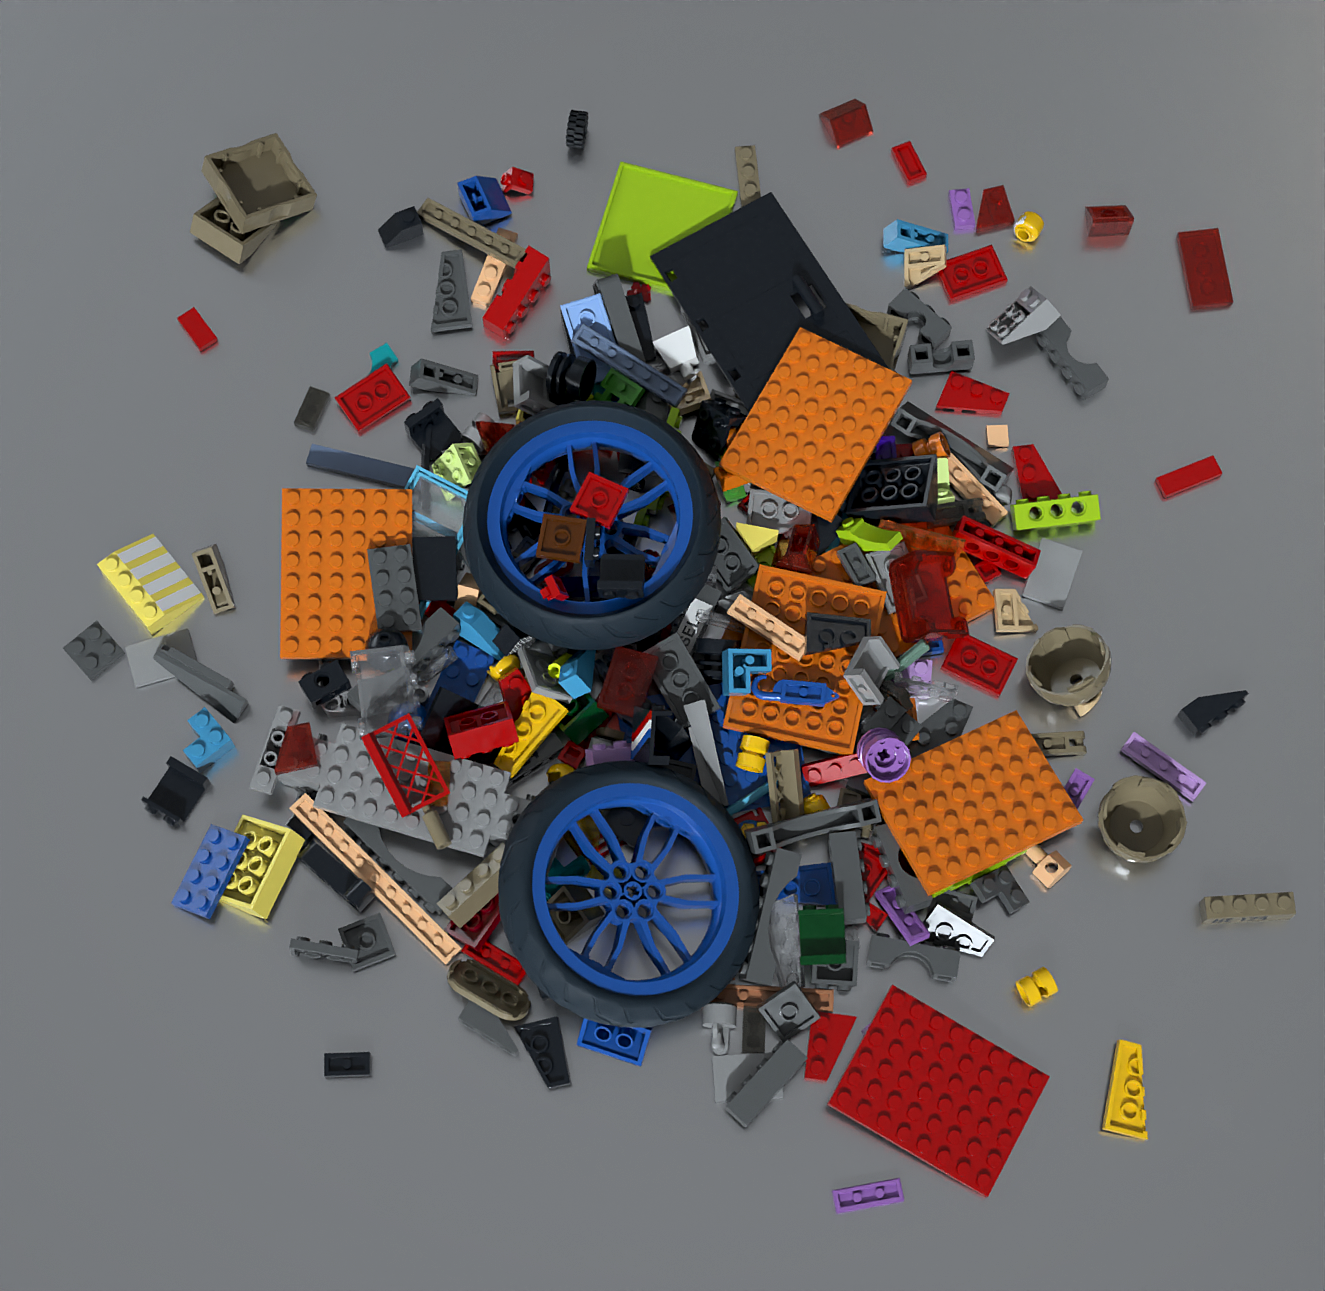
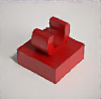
(554, 589)

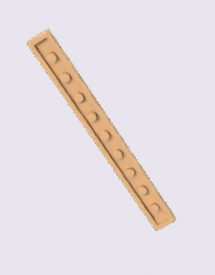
(381, 883)

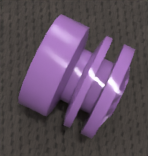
(886, 765)

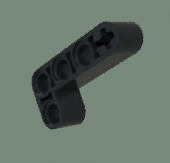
(336, 876)

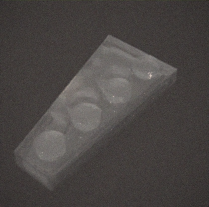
(785, 941)

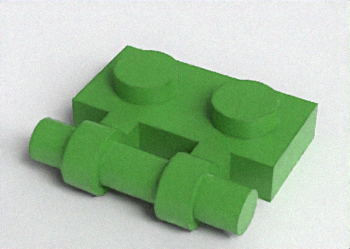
(621, 387)

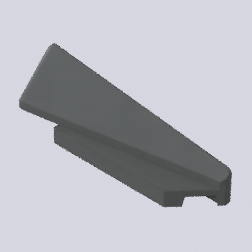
(203, 681)

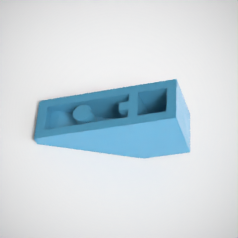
(905, 235)
(478, 629)
(577, 673)

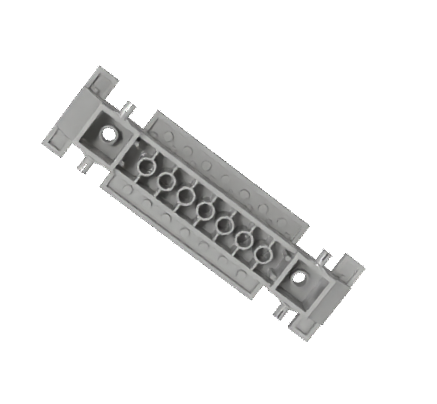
(352, 787)

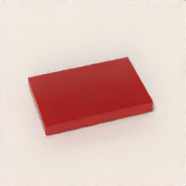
(972, 273)
(372, 398)
(979, 664)

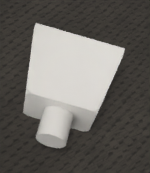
(678, 352)

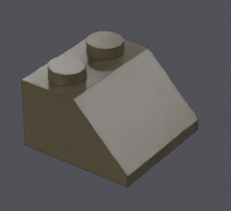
(573, 923)

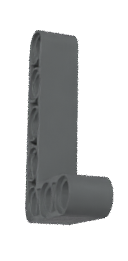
(619, 314)

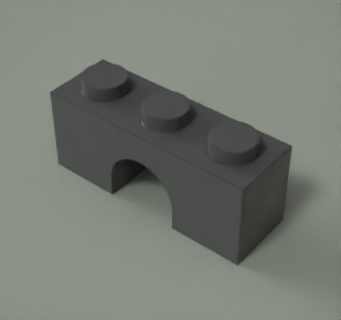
(908, 306)
(928, 360)

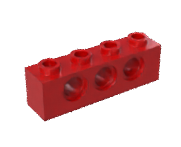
(997, 547)

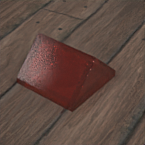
(847, 122)
(1108, 220)

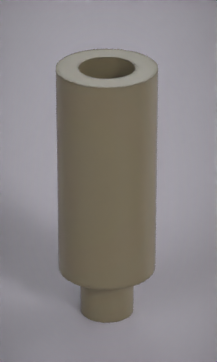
(436, 828)

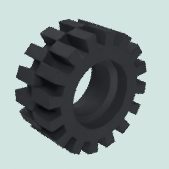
(577, 129)

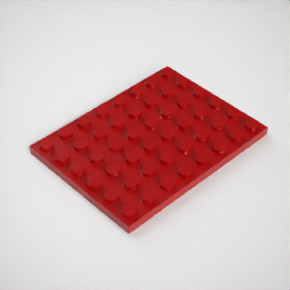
(938, 1090)

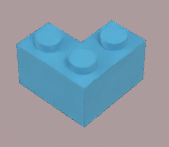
(737, 667)
(212, 741)

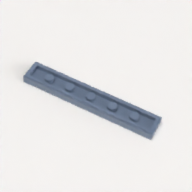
(629, 365)
(359, 466)

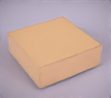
(997, 436)

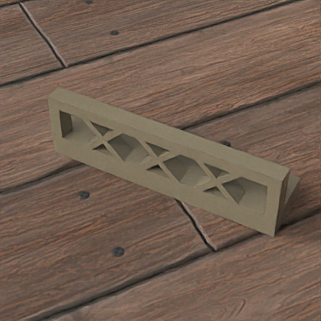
(789, 784)

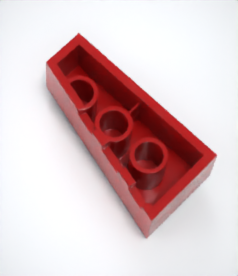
(518, 293)

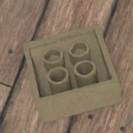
(218, 230)

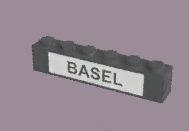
(688, 627)

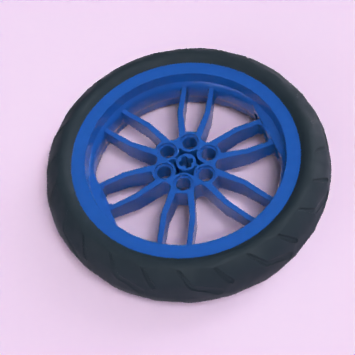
(583, 983)

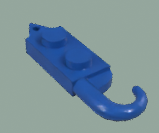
(795, 692)

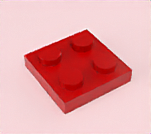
(599, 500)

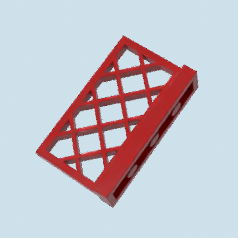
(387, 774)

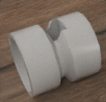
(471, 433)

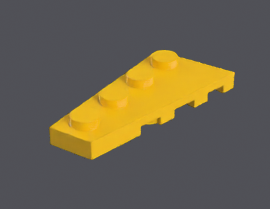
(533, 726)
(1125, 1096)

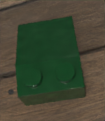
(581, 718)

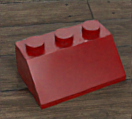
(481, 730)

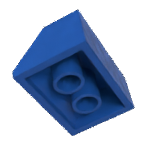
(618, 1042)

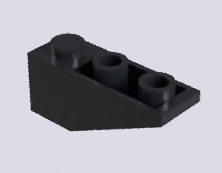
(1206, 709)

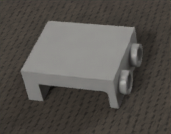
(530, 385)
(869, 669)

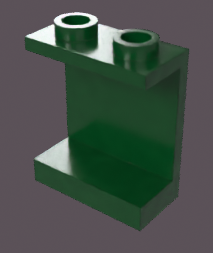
(822, 935)

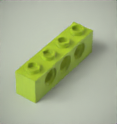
(1088, 511)

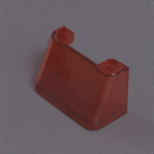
(924, 597)

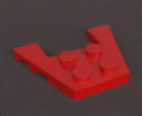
(874, 875)

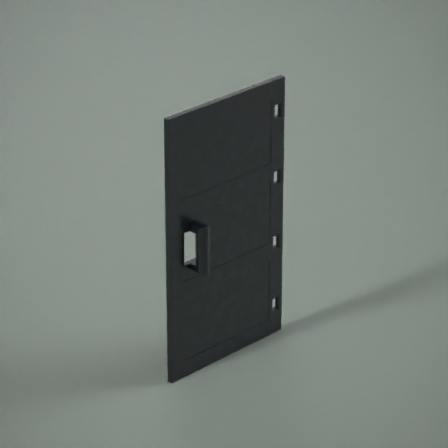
(742, 283)

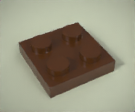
(561, 538)

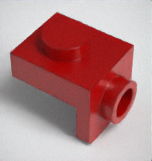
(517, 180)

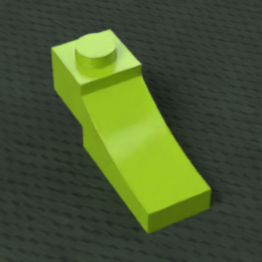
(867, 536)

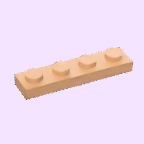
(491, 274)
(970, 488)
(768, 627)

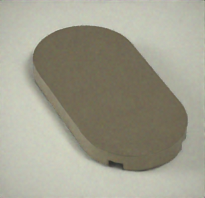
(488, 989)

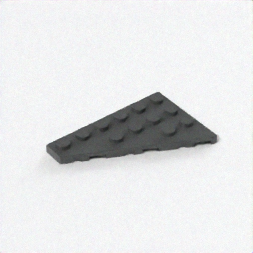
(937, 729)

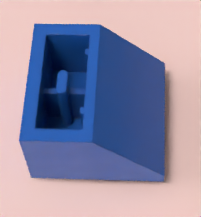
(483, 199)

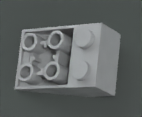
(1023, 317)

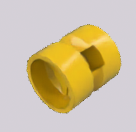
(753, 751)
(1036, 986)

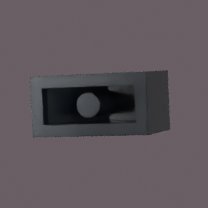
(401, 227)

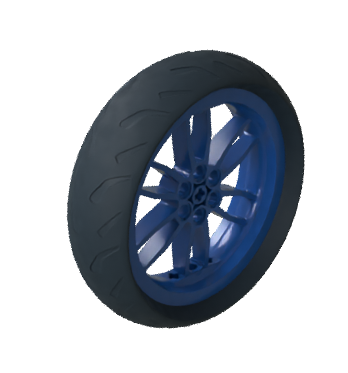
(573, 428)

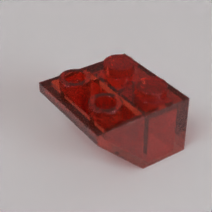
(797, 549)

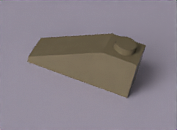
(214, 578)

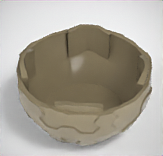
(1064, 657)
(1151, 805)

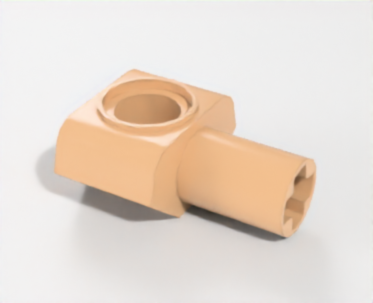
(1043, 860)

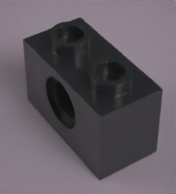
(318, 694)

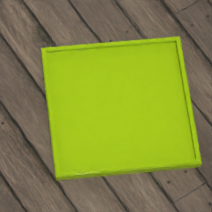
(649, 214)

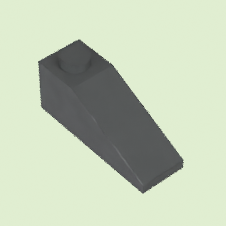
(442, 378)
(488, 1026)

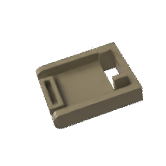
(504, 386)

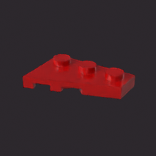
(969, 394)
(1032, 474)

